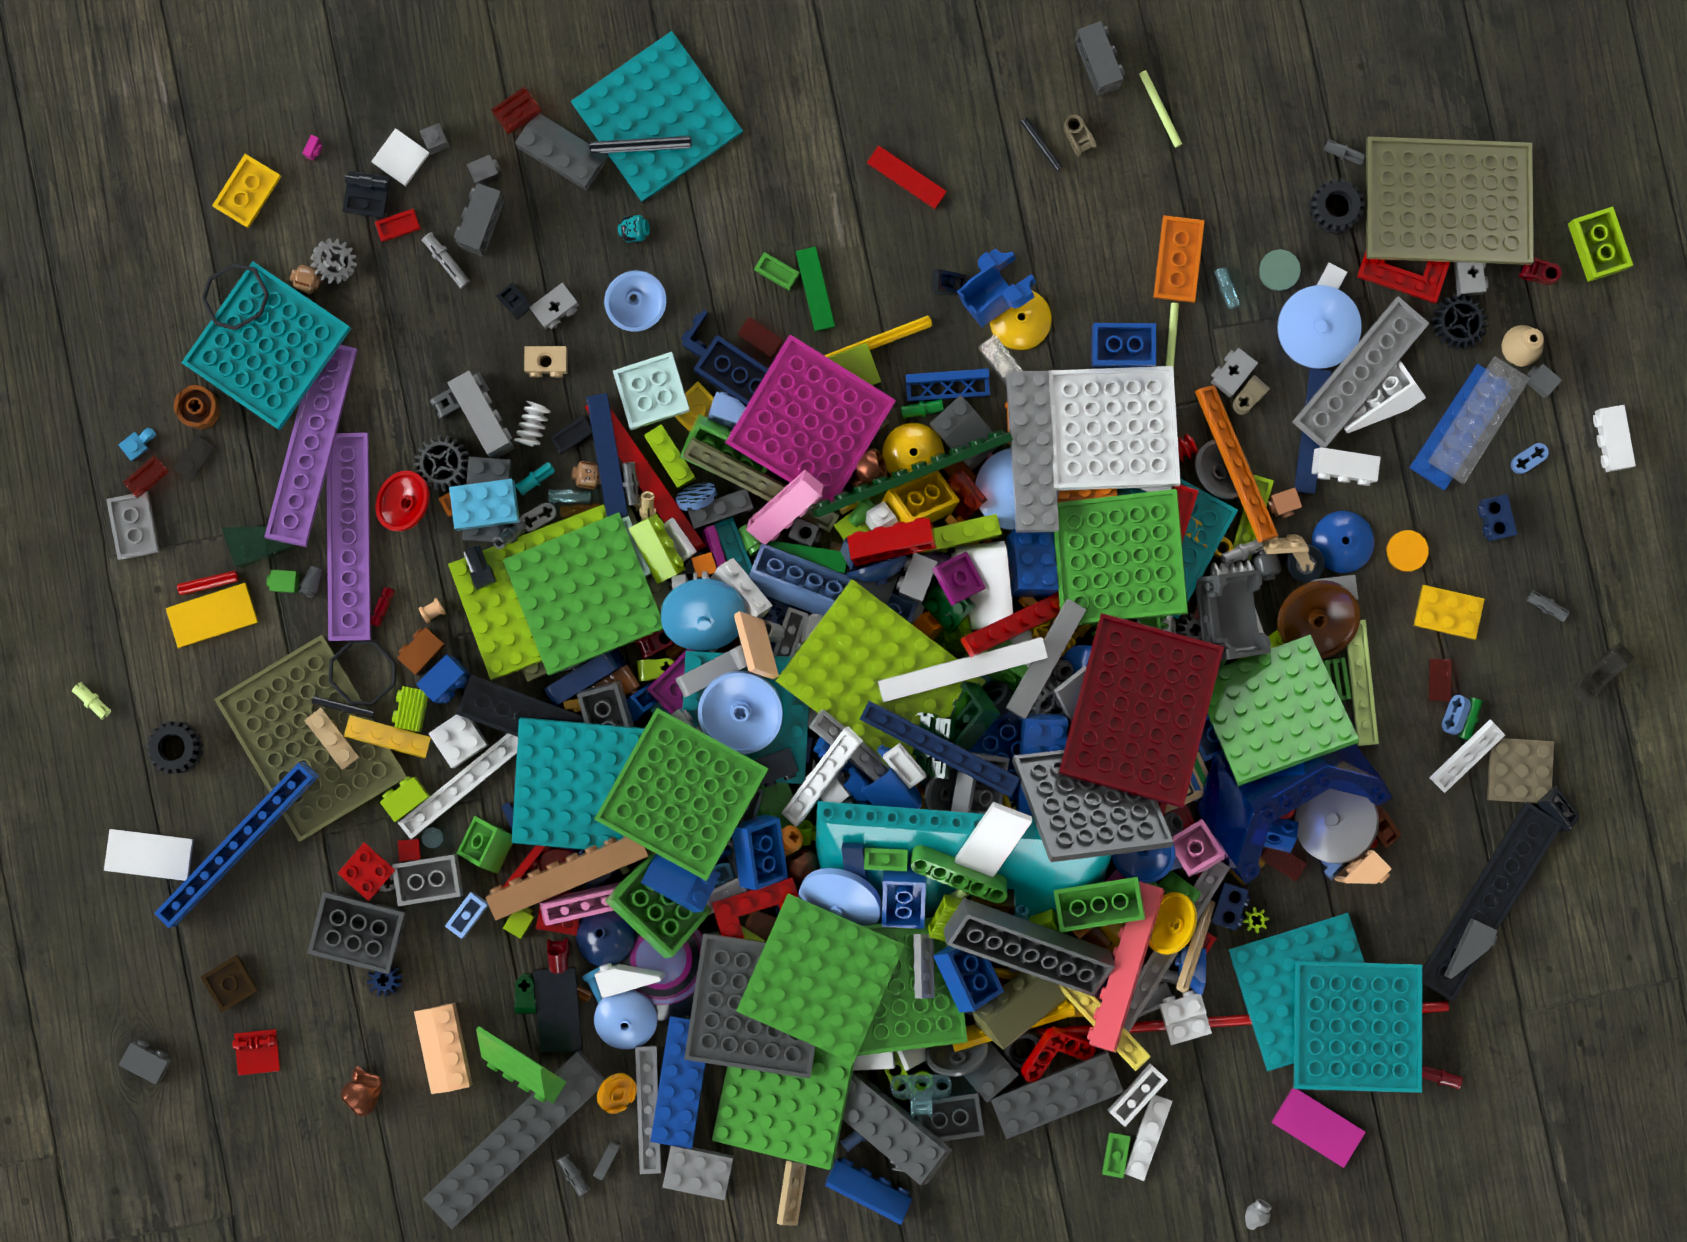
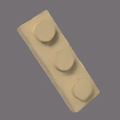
(332, 738)
(791, 1193)

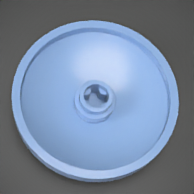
(1319, 326)
(996, 484)
(741, 711)
(842, 895)

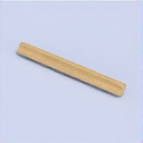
(1195, 948)

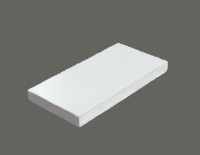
(993, 839)
(148, 854)

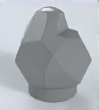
(1257, 1214)

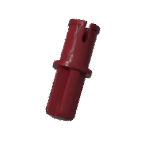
(1441, 1077)

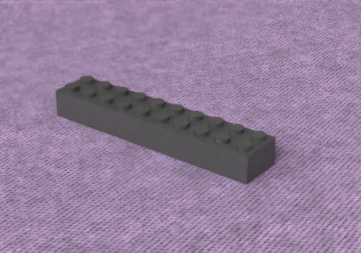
(512, 1143)

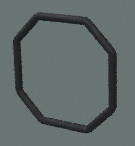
(249, 319)
(394, 669)

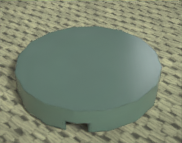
(1279, 270)

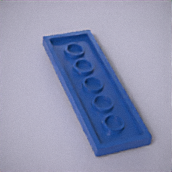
(1420, 464)
(678, 1090)

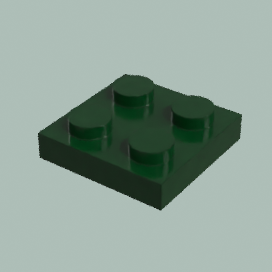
(948, 616)

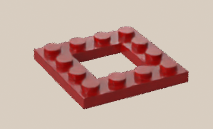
(1423, 287)
(730, 908)

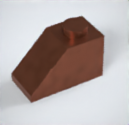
(1387, 830)

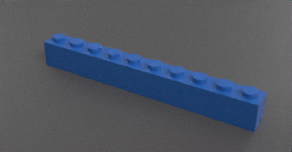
(236, 844)

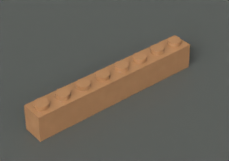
(564, 876)

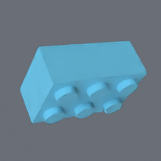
(484, 504)

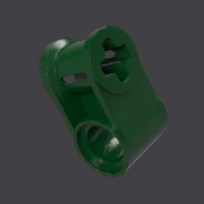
(525, 998)

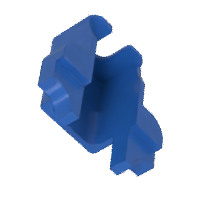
(989, 294)
(885, 791)

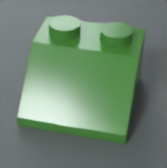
(485, 845)

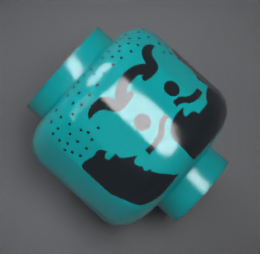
(634, 228)

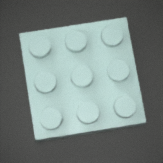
(651, 391)

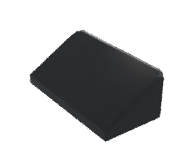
(1559, 808)

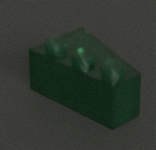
(250, 545)
(972, 715)

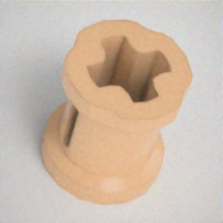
(432, 610)

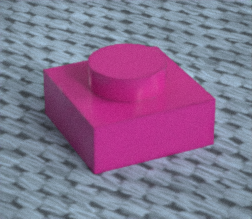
(313, 148)

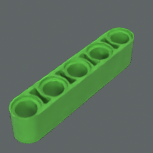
(945, 870)

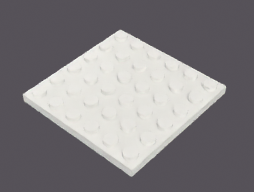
(1114, 428)

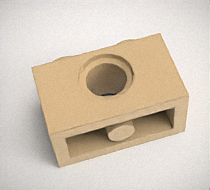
(535, 354)

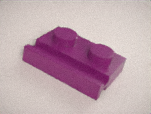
(712, 544)

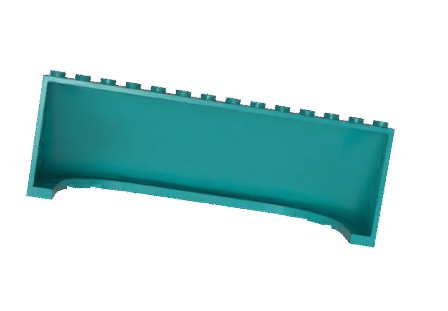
(887, 827)

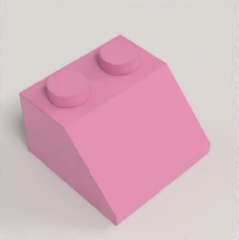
(1197, 848)

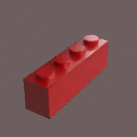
(891, 541)

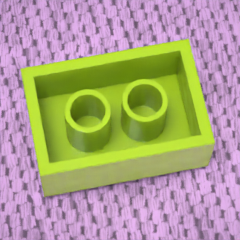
(1600, 244)

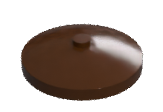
(1324, 612)

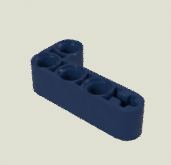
(585, 676)

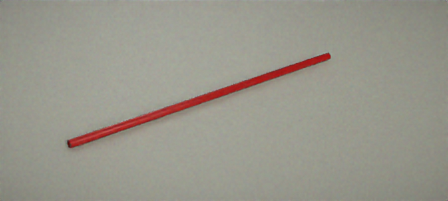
(1218, 1021)

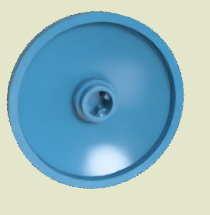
(701, 614)

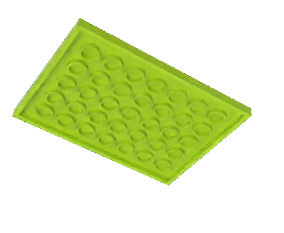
(495, 609)
(852, 651)

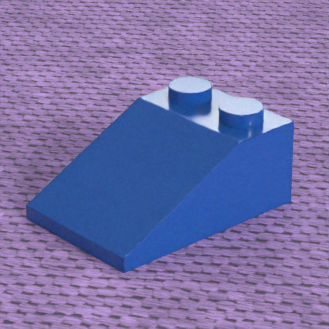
(679, 884)

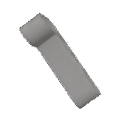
(704, 674)

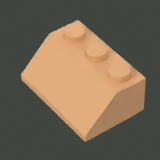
(1366, 869)

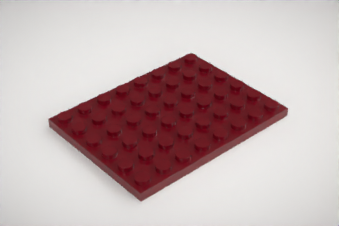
(1141, 710)

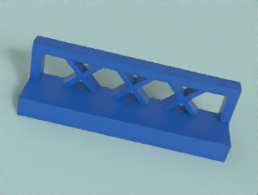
(946, 377)

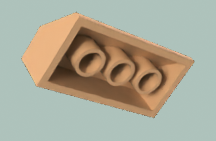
(443, 1048)

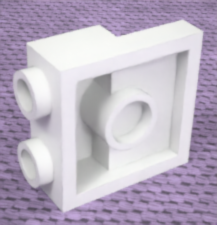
(1184, 1017)

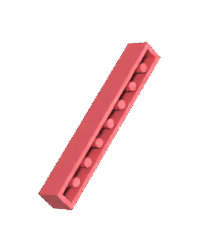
(1124, 977)

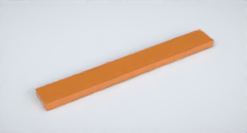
(1236, 463)

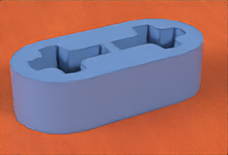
(1531, 462)
(1456, 714)

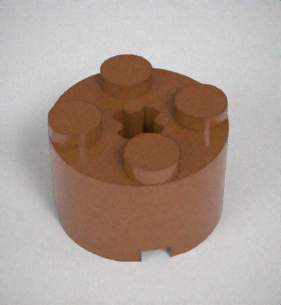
(194, 396)

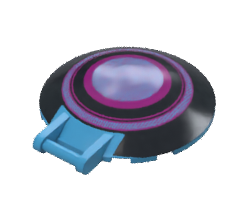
(676, 990)

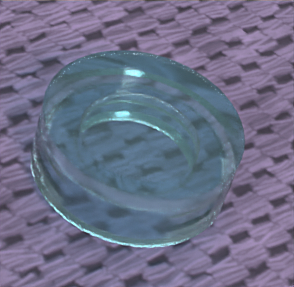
(432, 837)

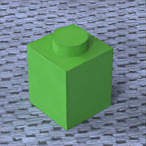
(283, 581)

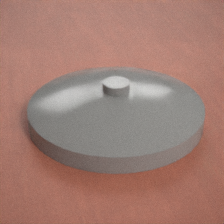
(1337, 826)

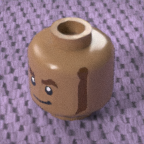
(305, 279)
(586, 475)

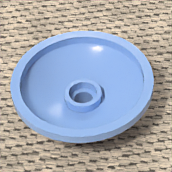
(644, 309)
(628, 1008)

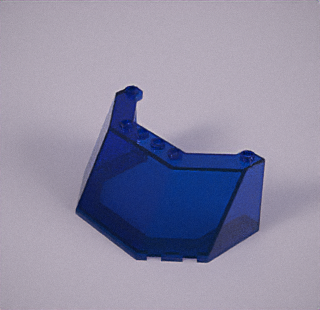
(1243, 813)

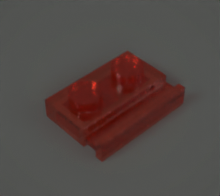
(516, 110)

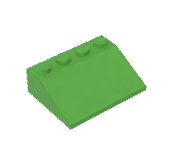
(652, 915)
(519, 1067)

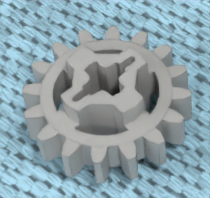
(330, 252)

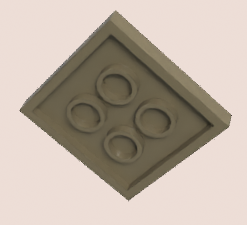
(1520, 770)

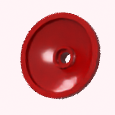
(402, 501)

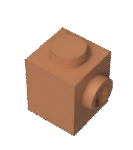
(1284, 503)

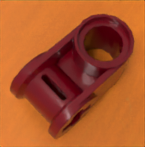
(1538, 272)
(653, 644)
(558, 955)

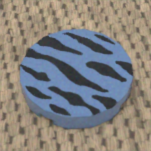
(696, 496)

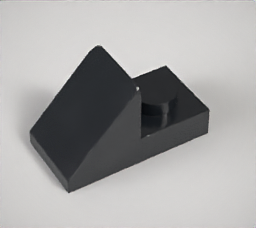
(947, 282)
(514, 301)

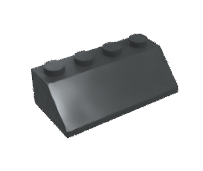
(561, 151)

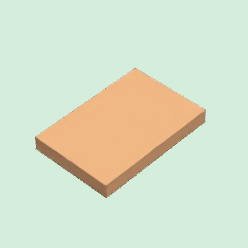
(756, 645)

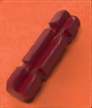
(382, 606)

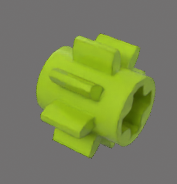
(808, 832)
(1261, 918)

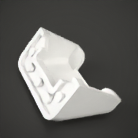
(992, 566)

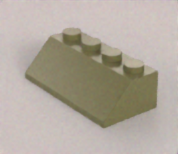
(1018, 1008)

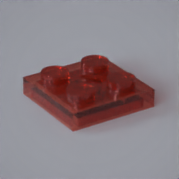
(967, 492)

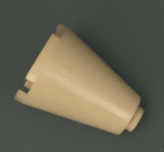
(1522, 345)

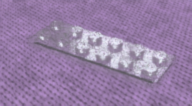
(1478, 420)

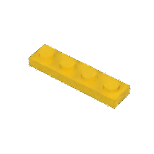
(387, 736)

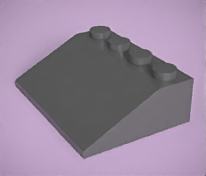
(357, 931)

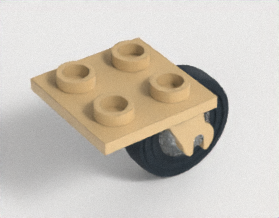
(1303, 561)

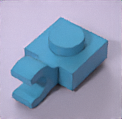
(136, 445)

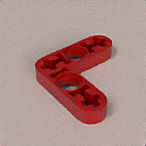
(1034, 1071)

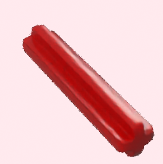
(207, 582)

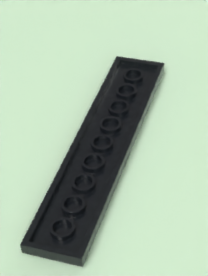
(1493, 892)

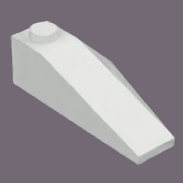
(1392, 396)

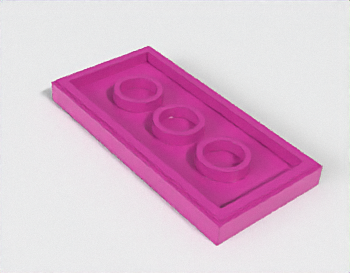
(1318, 1127)

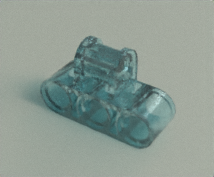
(921, 1100)

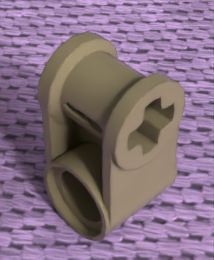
(1079, 136)
(1251, 393)

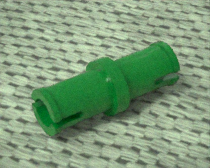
(922, 409)
(1472, 719)

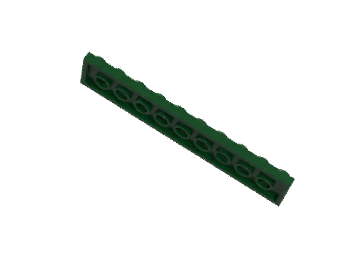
(918, 470)

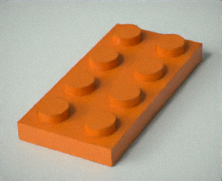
(1178, 259)

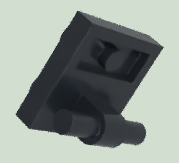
(366, 194)

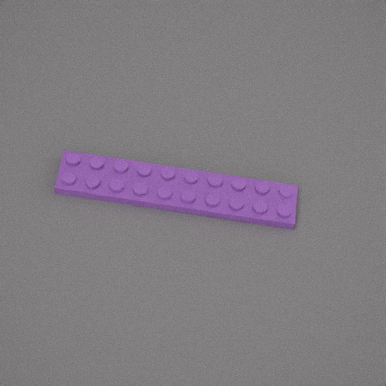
(310, 451)
(349, 538)

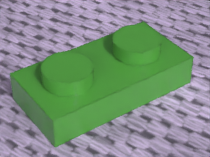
(885, 859)
(1175, 883)
(1116, 1155)

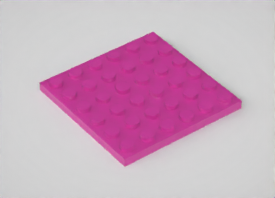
(810, 418)

